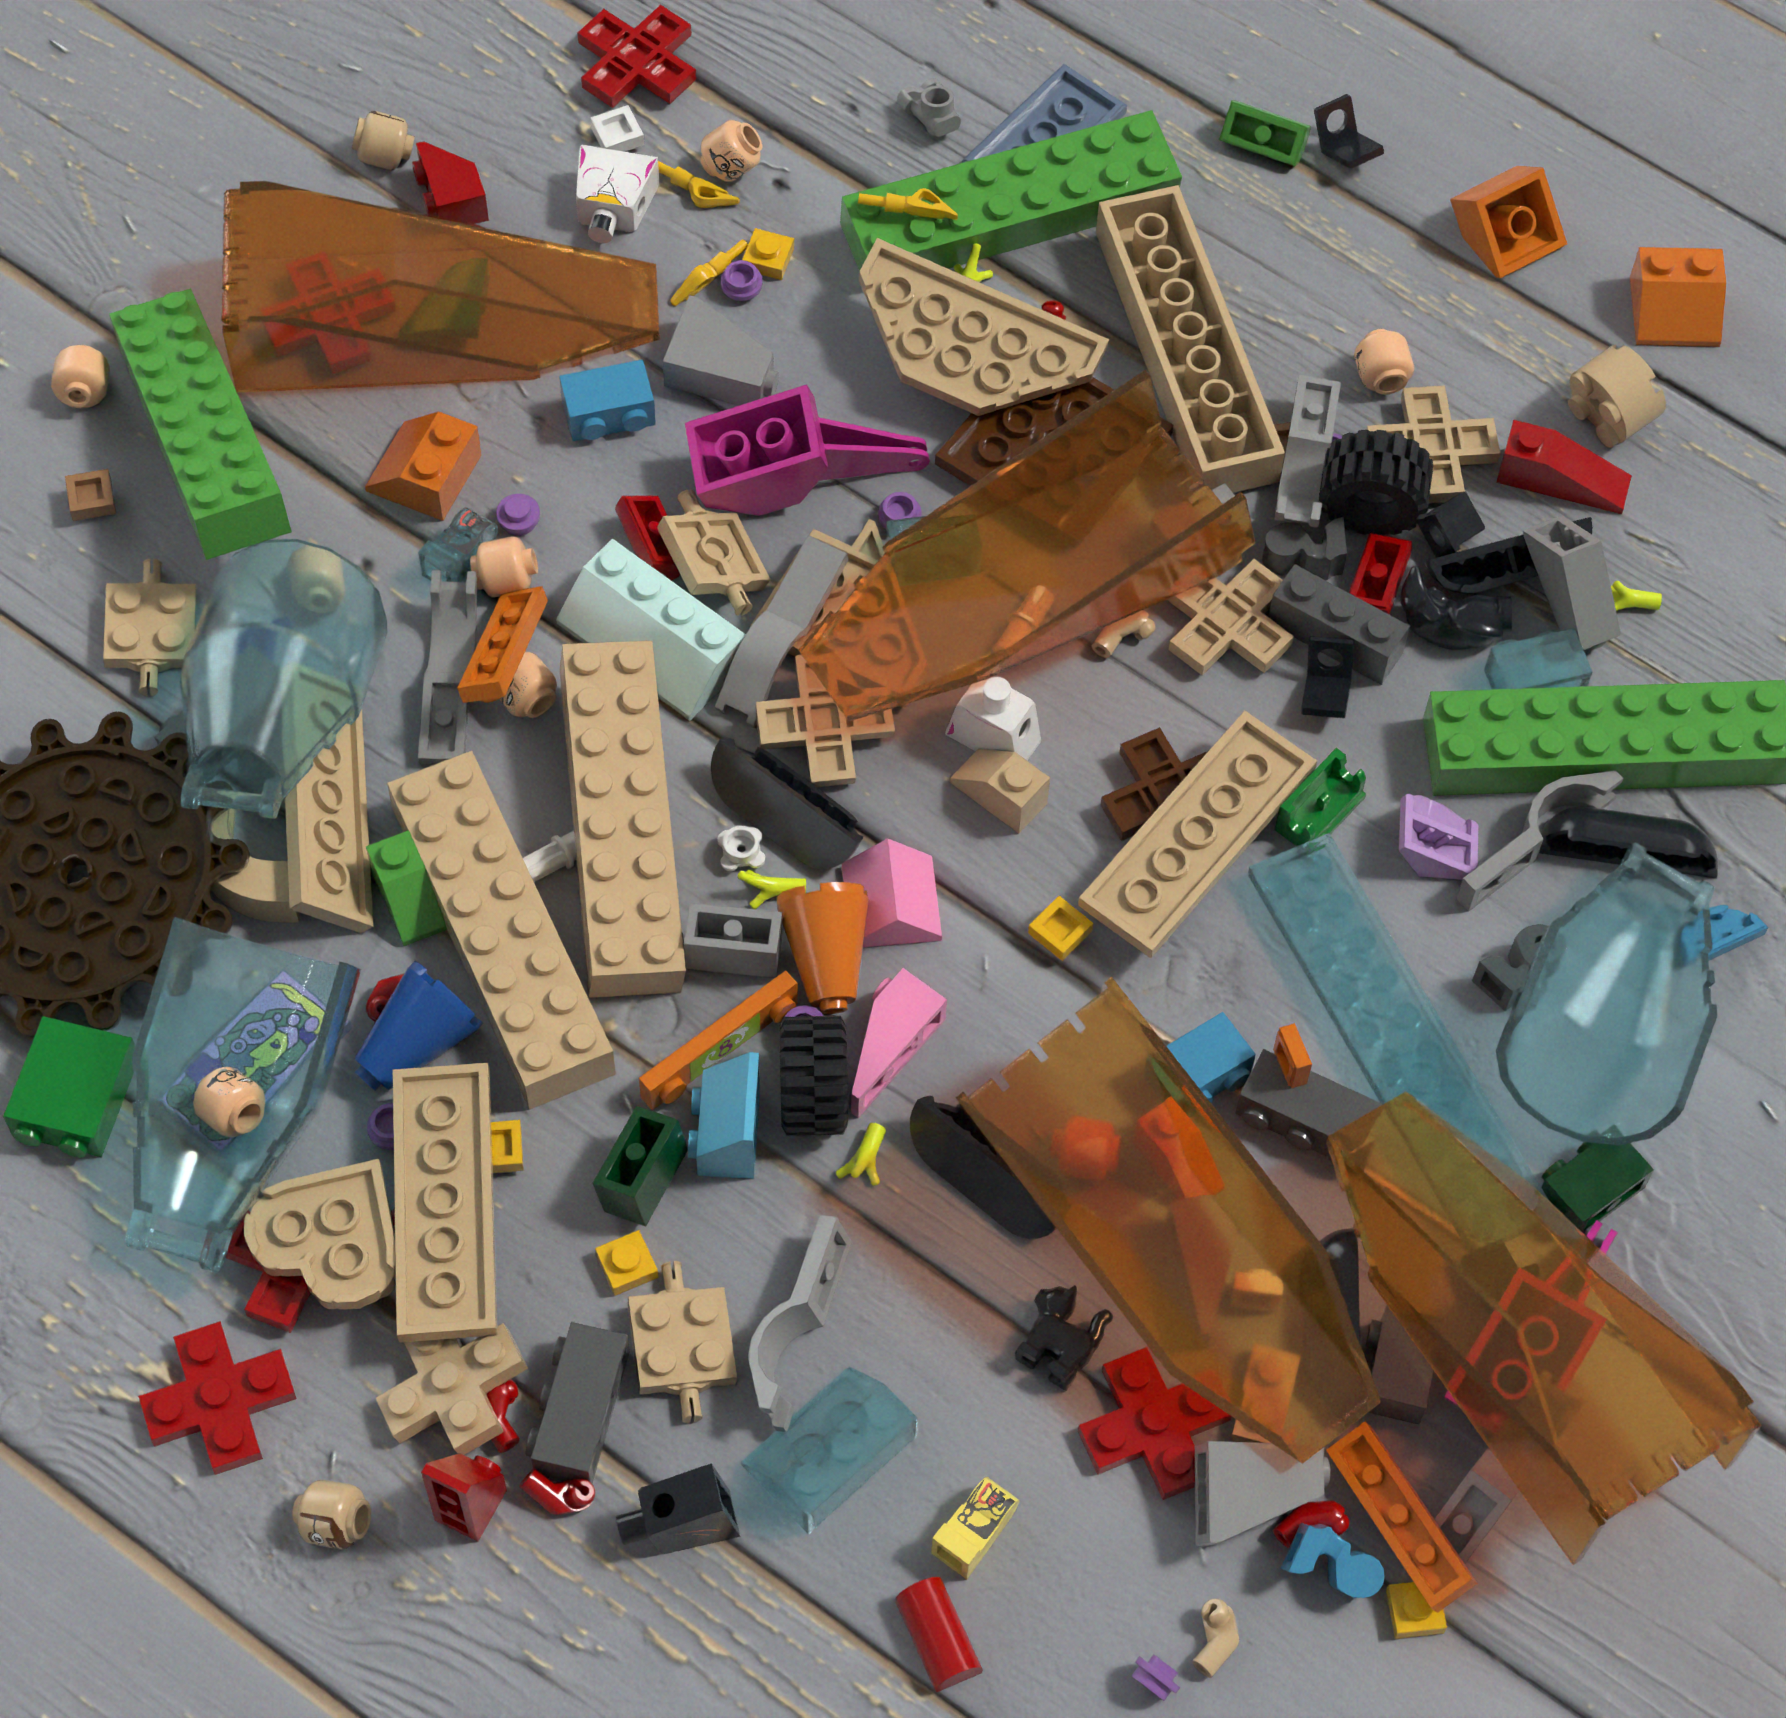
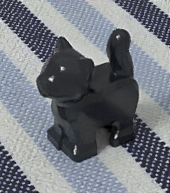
(1061, 1341)

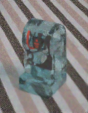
(456, 545)

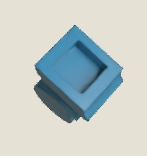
(1348, 1571)

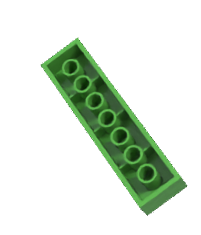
(1018, 193)
(200, 424)
(1644, 732)

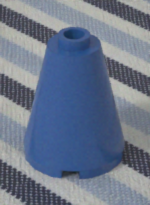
(413, 1028)

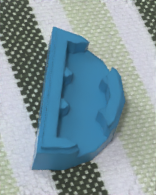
(1732, 929)

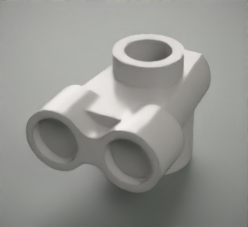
(932, 106)

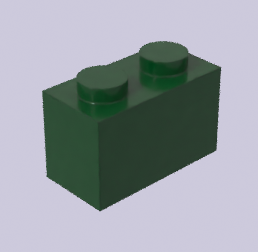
(640, 1166)
(1595, 1182)

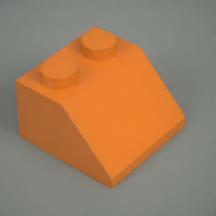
(1510, 219)
(1678, 296)
(427, 464)

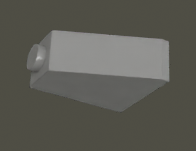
(717, 358)
(1574, 579)
(1250, 1484)

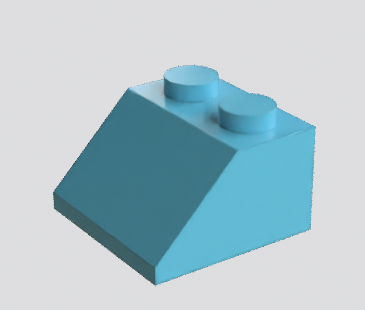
(727, 1118)

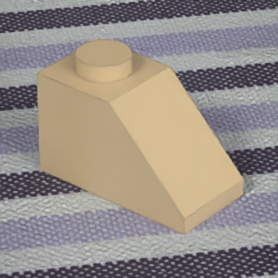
(1004, 786)

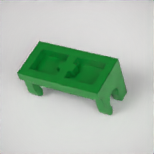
(1321, 801)

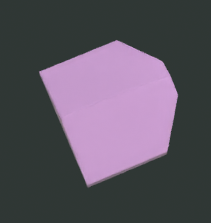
(1436, 839)

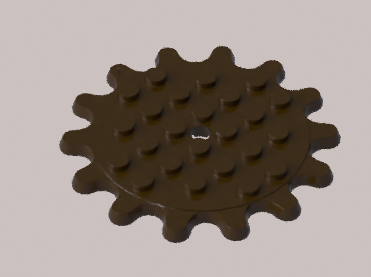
(143, 858)

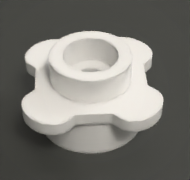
(741, 837)

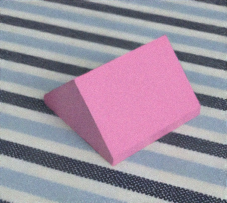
(899, 894)

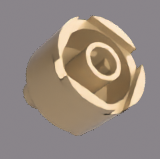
(1616, 394)

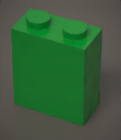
(70, 1088)

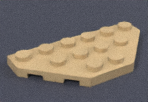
(969, 338)

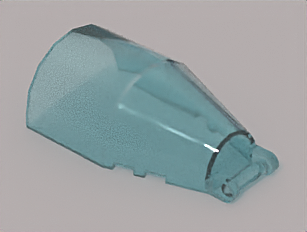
(275, 671)
(1615, 1007)
(241, 1009)

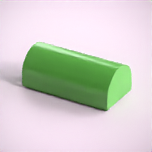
(1265, 133)

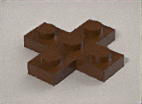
(1156, 777)

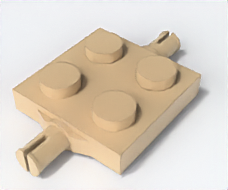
(713, 553)
(148, 625)
(682, 1341)

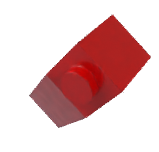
(1561, 468)
(464, 1492)

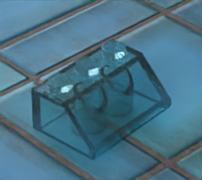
(832, 1447)

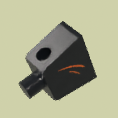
(682, 1512)

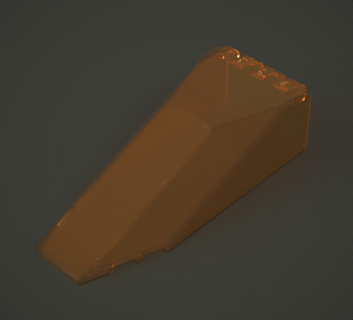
(397, 297)
(1031, 560)
(1179, 1225)
(1532, 1325)

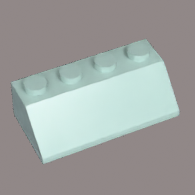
(631, 601)

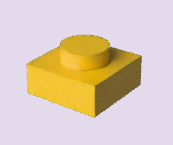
(769, 253)
(1060, 928)
(507, 1146)
(626, 1262)
(1411, 1613)

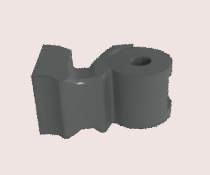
(1291, 545)
(1504, 981)

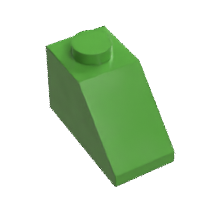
(405, 888)

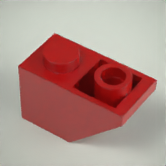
(451, 185)

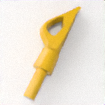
(698, 187)
(911, 204)
(705, 274)

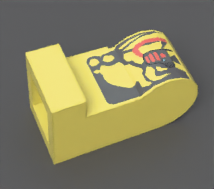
(974, 1527)

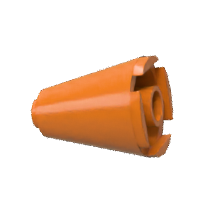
(826, 940)

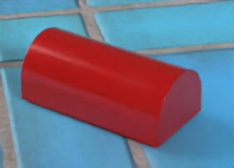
(640, 521)
(1381, 571)
(938, 1633)

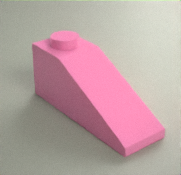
(899, 1025)

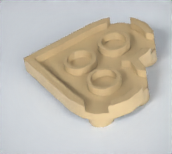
(331, 1232)

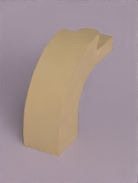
(259, 889)

